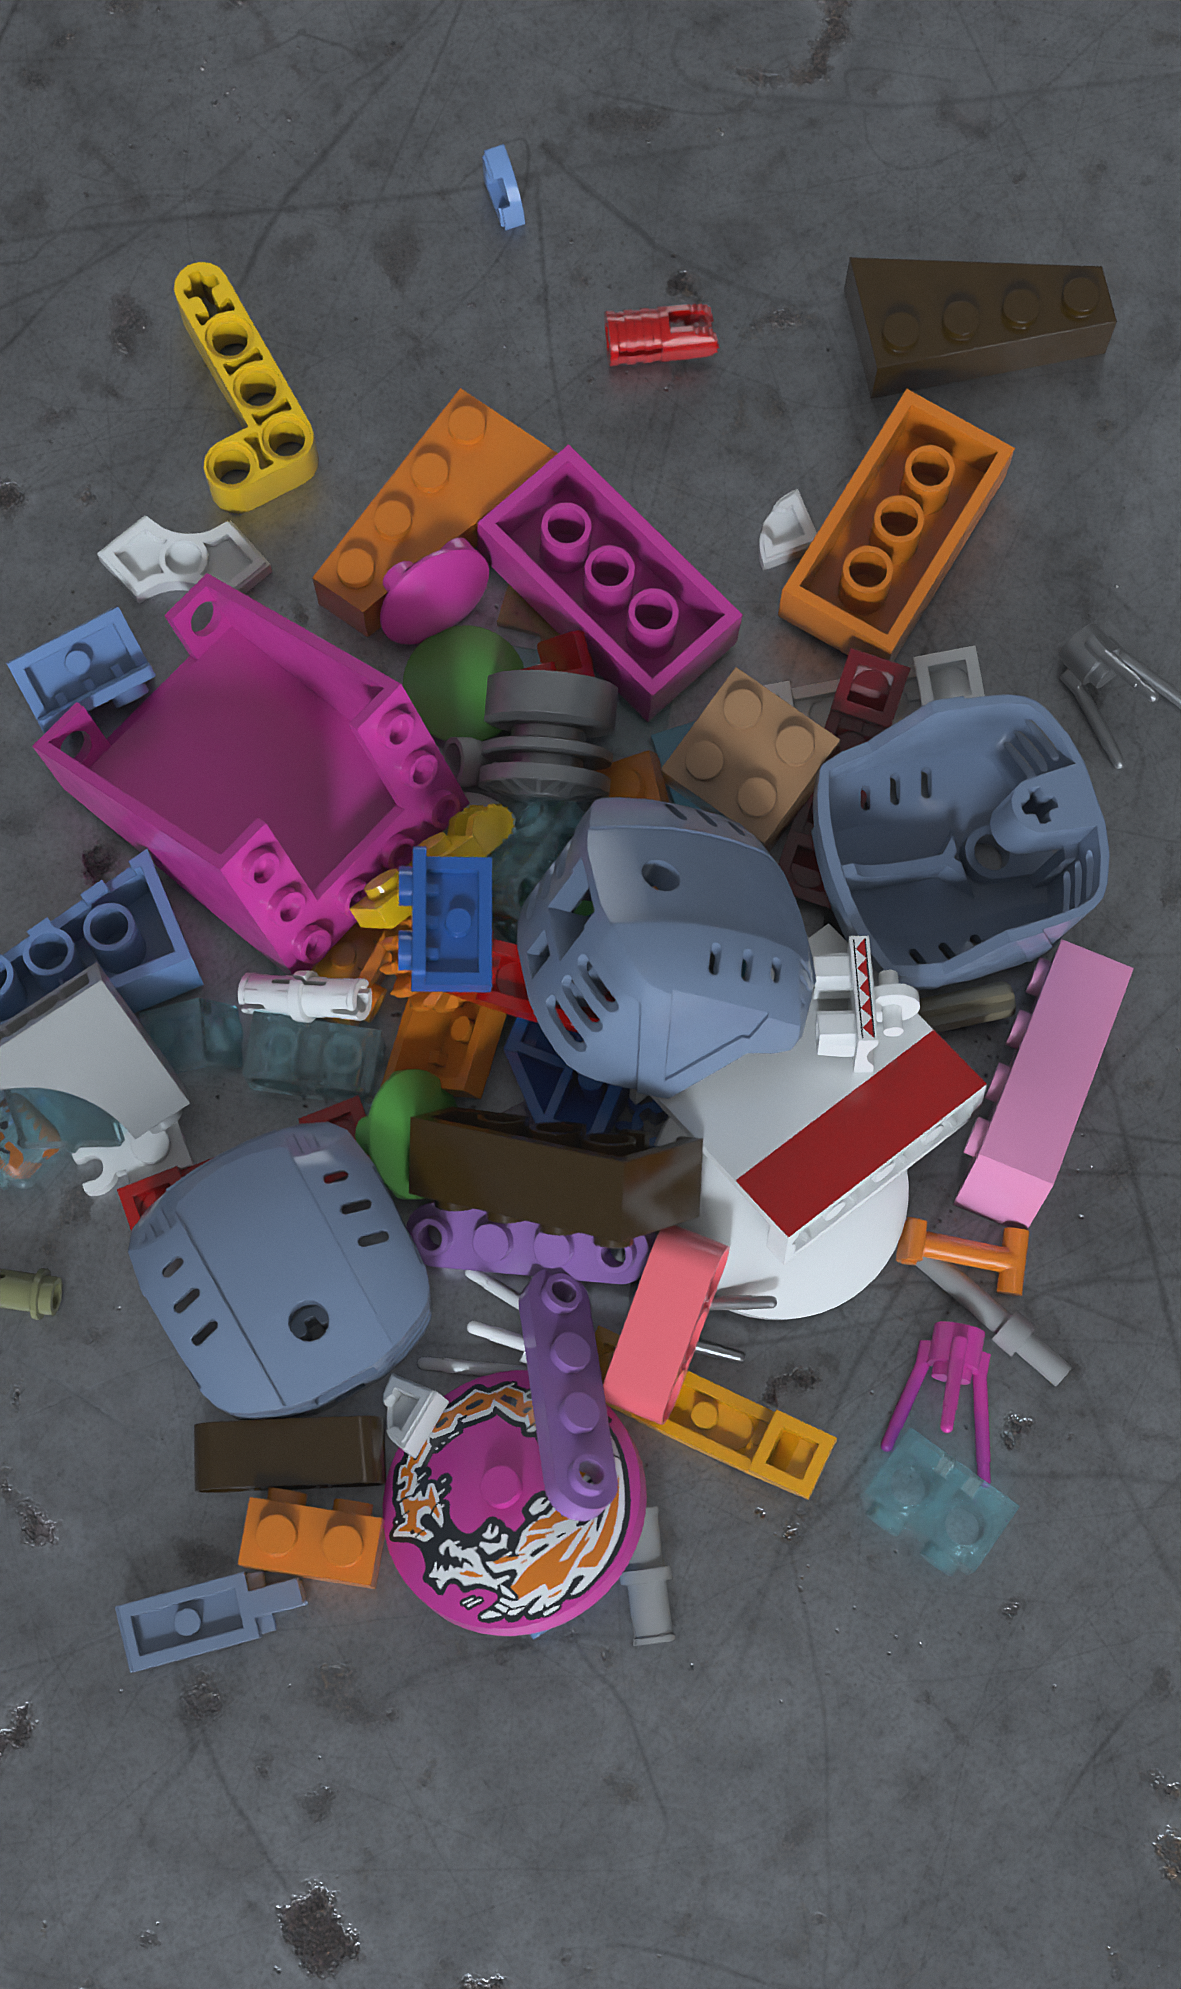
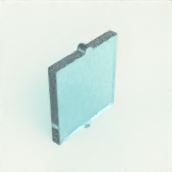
(60, 1120)

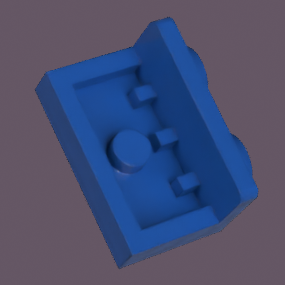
(449, 923)

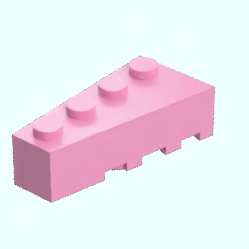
(1043, 1086)

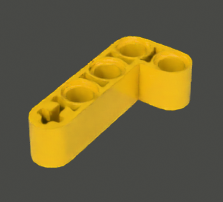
(239, 379)

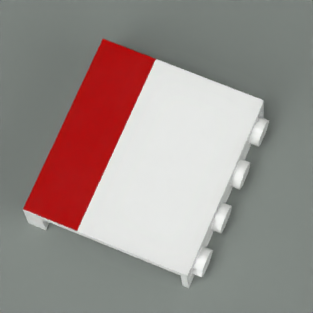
(813, 1135)

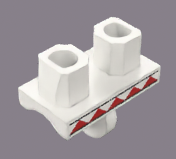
(856, 1030)

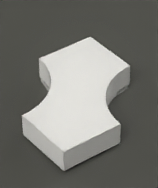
(159, 560)

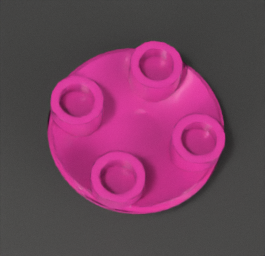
(432, 592)

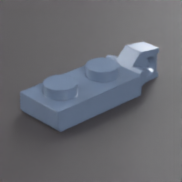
(203, 1617)

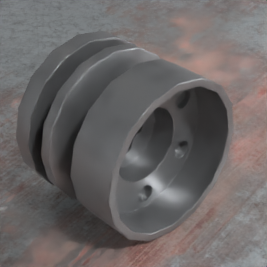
(549, 728)

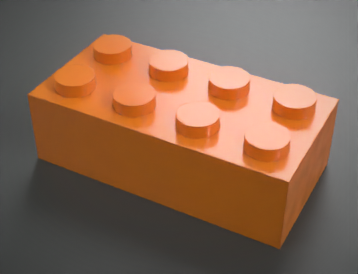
(895, 530)

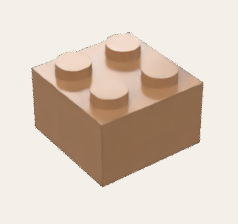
(750, 758)

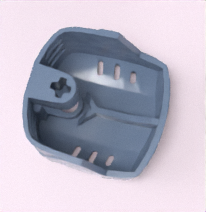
(912, 866)
(655, 947)
(259, 1245)

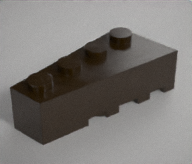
(971, 320)
(554, 1174)

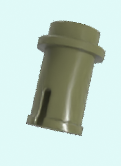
(30, 1292)

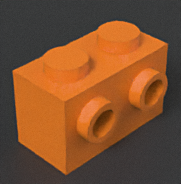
(311, 1541)

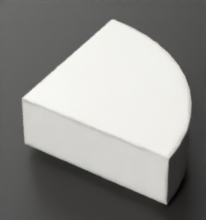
(785, 532)
(411, 1412)

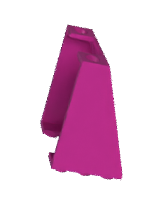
(265, 775)

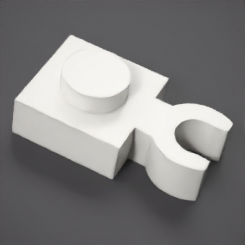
(136, 1158)

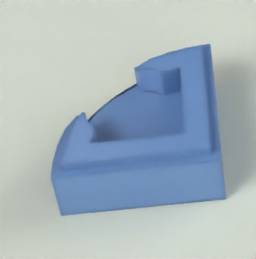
(502, 187)

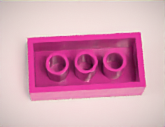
(607, 571)

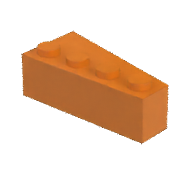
(437, 494)

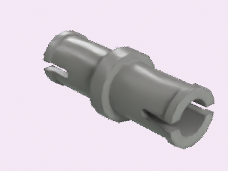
(648, 1586)

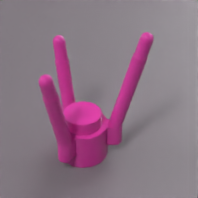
(955, 1357)

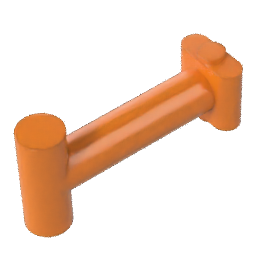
(1005, 1259)

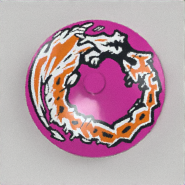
(476, 1522)

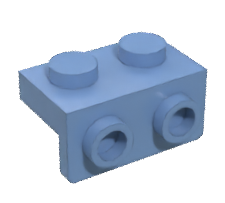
(83, 666)

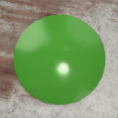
(450, 677)
(387, 1128)

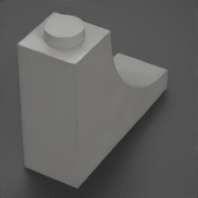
(95, 1048)

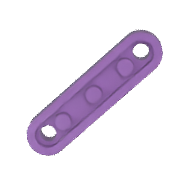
(520, 1248)
(567, 1395)

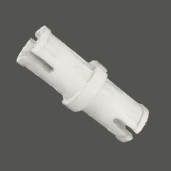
(305, 996)

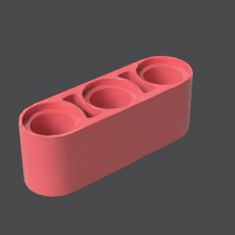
(665, 1323)

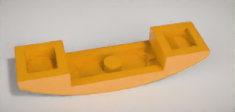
(737, 1430)

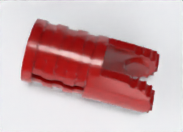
(659, 334)

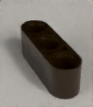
(289, 1454)

